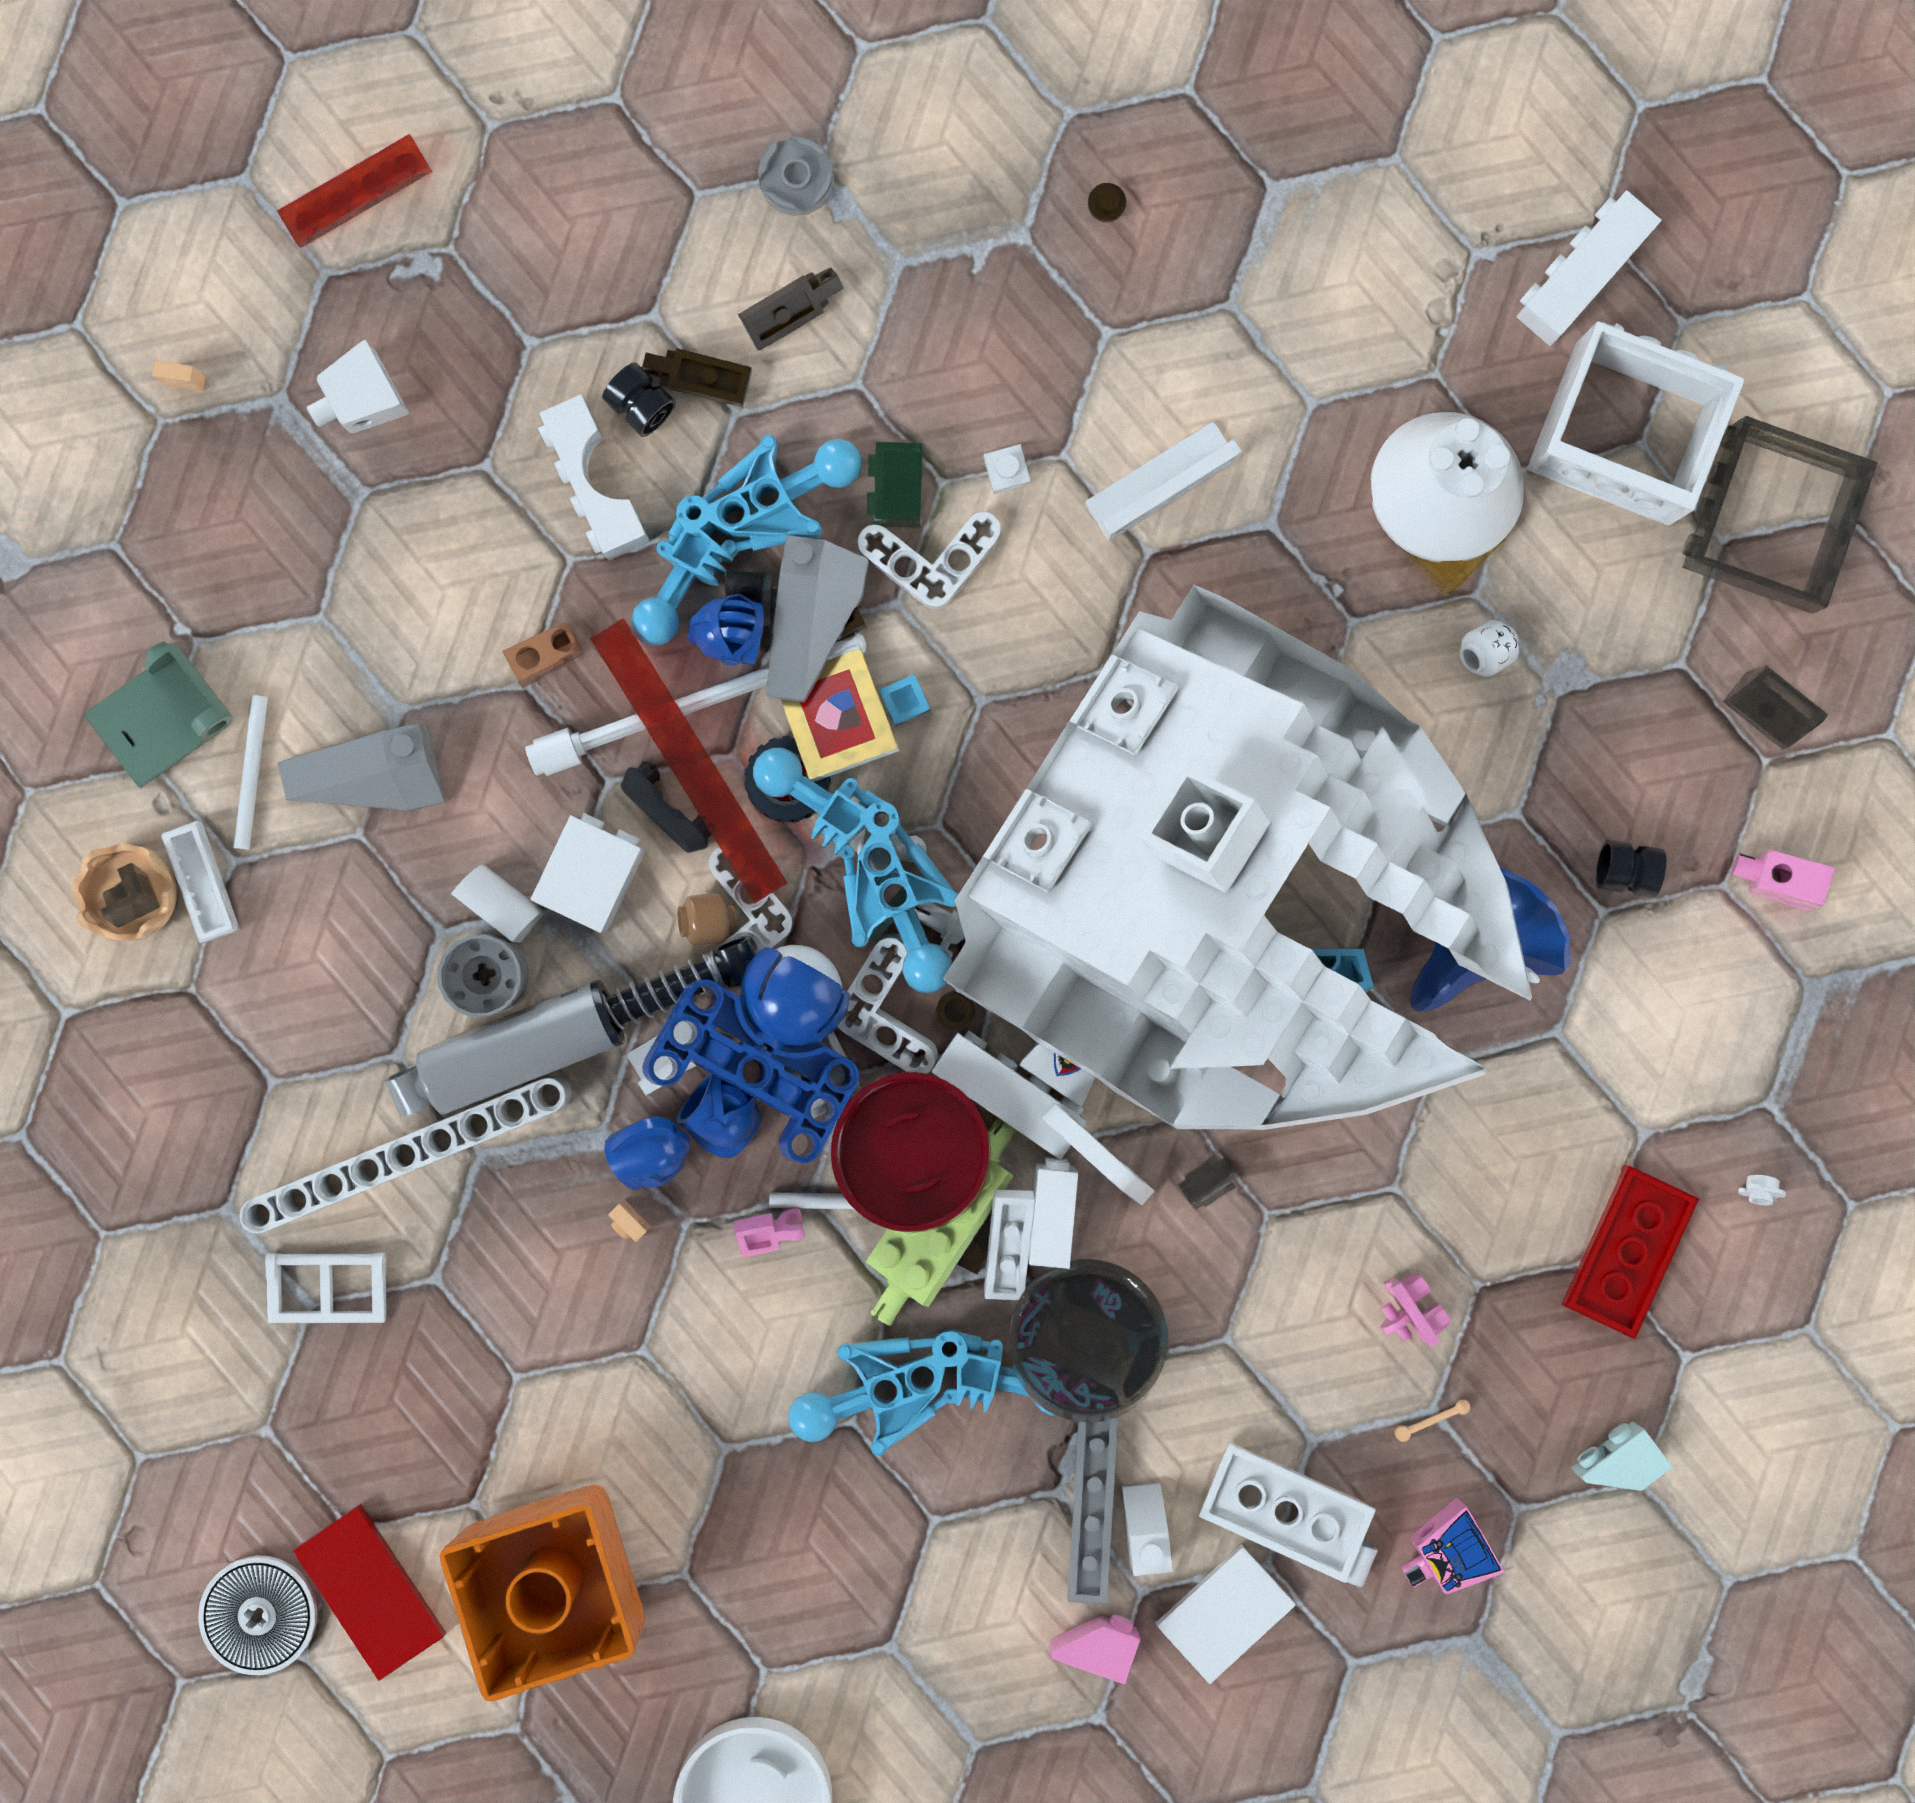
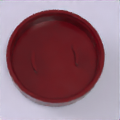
(910, 1152)

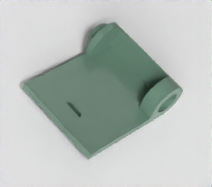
(163, 712)

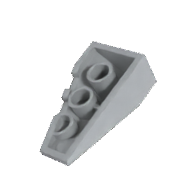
(813, 603)
(376, 771)

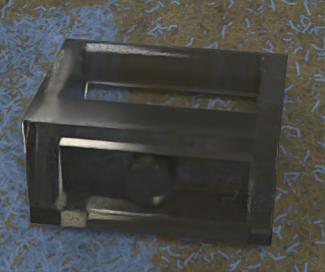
(1774, 706)

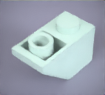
(1624, 1460)

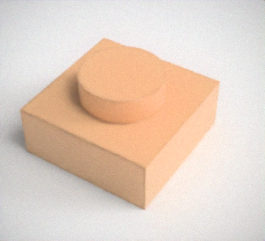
(628, 1222)

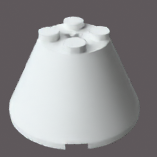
(1447, 487)

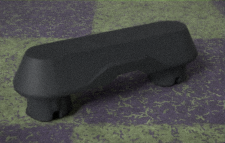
(640, 789)

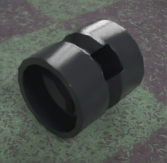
(633, 394)
(1638, 869)

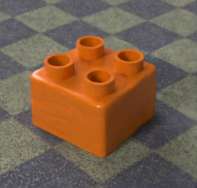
(543, 1592)

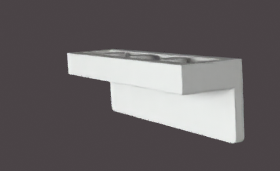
(1162, 480)

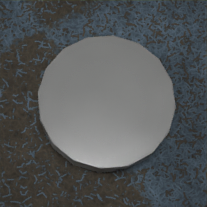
(796, 176)

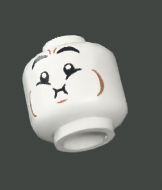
(1489, 648)

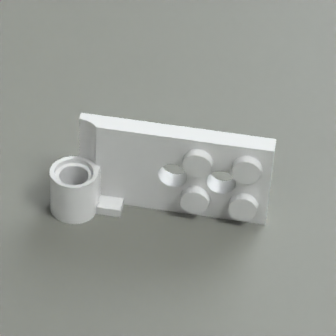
(1323, 1535)

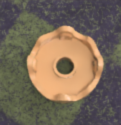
(101, 873)

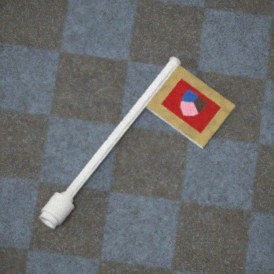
(833, 729)

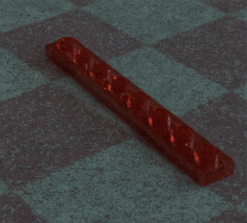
(689, 760)

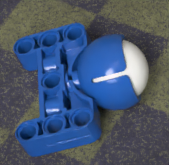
(787, 1004)

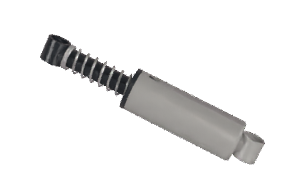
(550, 1035)

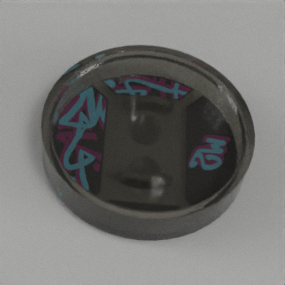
(1088, 1341)

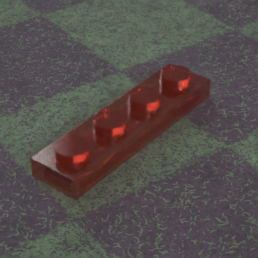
(354, 191)

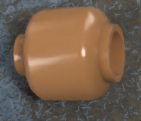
(705, 919)

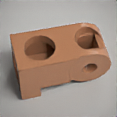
(542, 653)

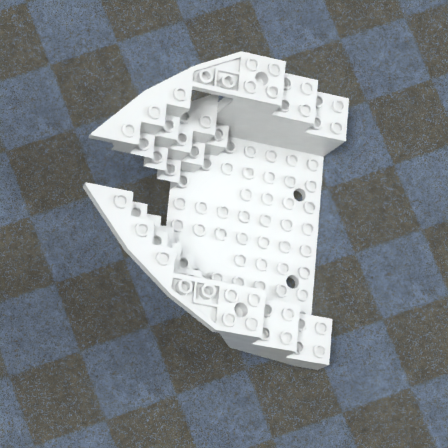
(1168, 837)

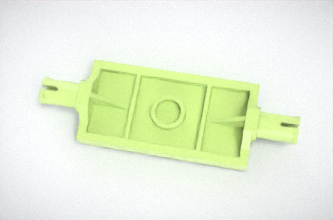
(922, 1261)

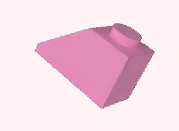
(1099, 1647)

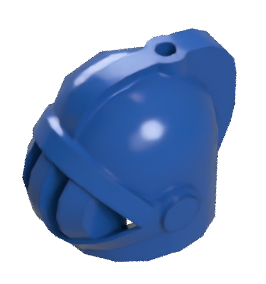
(728, 629)
(720, 1117)
(647, 1152)

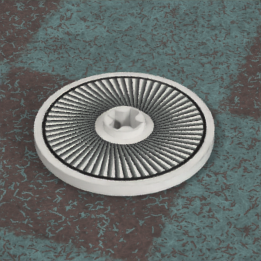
(228, 1613)

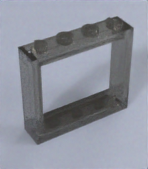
(1838, 532)

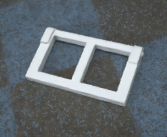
(326, 1315)

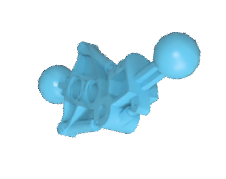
(699, 557)
(841, 821)
(978, 1375)

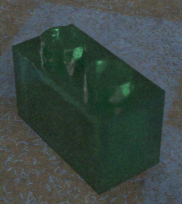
(897, 484)

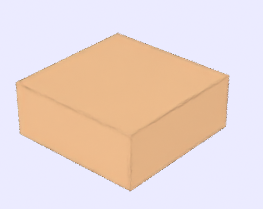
(178, 376)

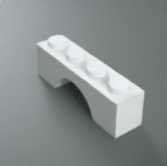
(575, 435)

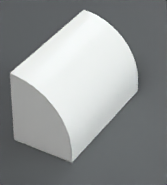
(498, 903)

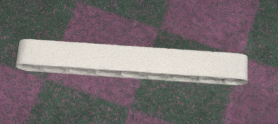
(388, 1158)

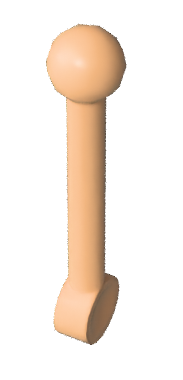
(1403, 1433)

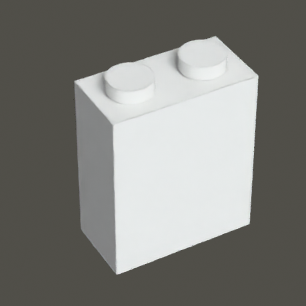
(589, 873)
(1053, 1213)

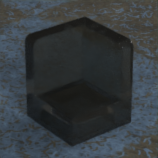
(130, 898)

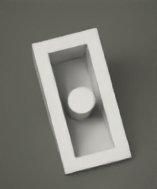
(1146, 1529)

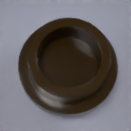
(1107, 202)
(955, 1010)

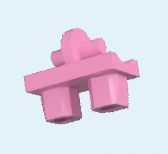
(1406, 1293)

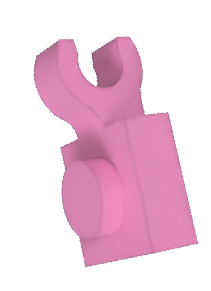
(764, 1234)

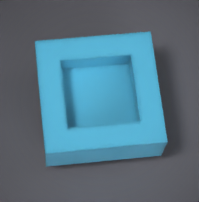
(904, 700)

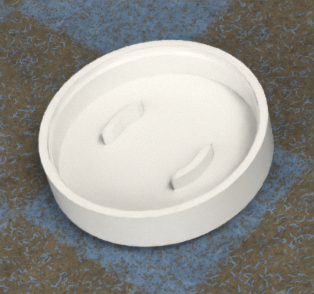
(754, 1764)

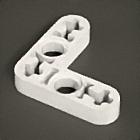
(940, 570)
(755, 927)
(874, 1017)
(1098, 1155)

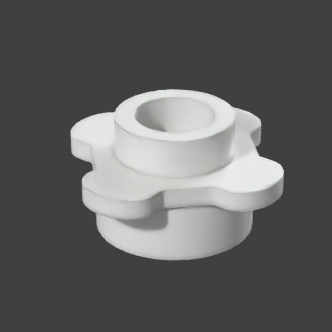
(1762, 1190)

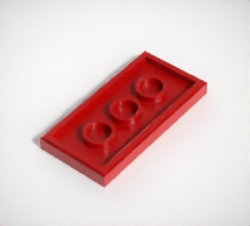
(1630, 1251)
(369, 1592)

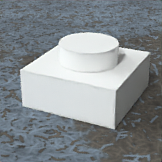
(1006, 469)

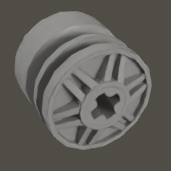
(460, 981)

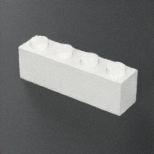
(1588, 268)
(1003, 1091)

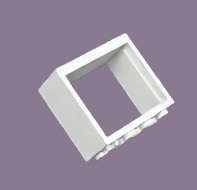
(1660, 367)

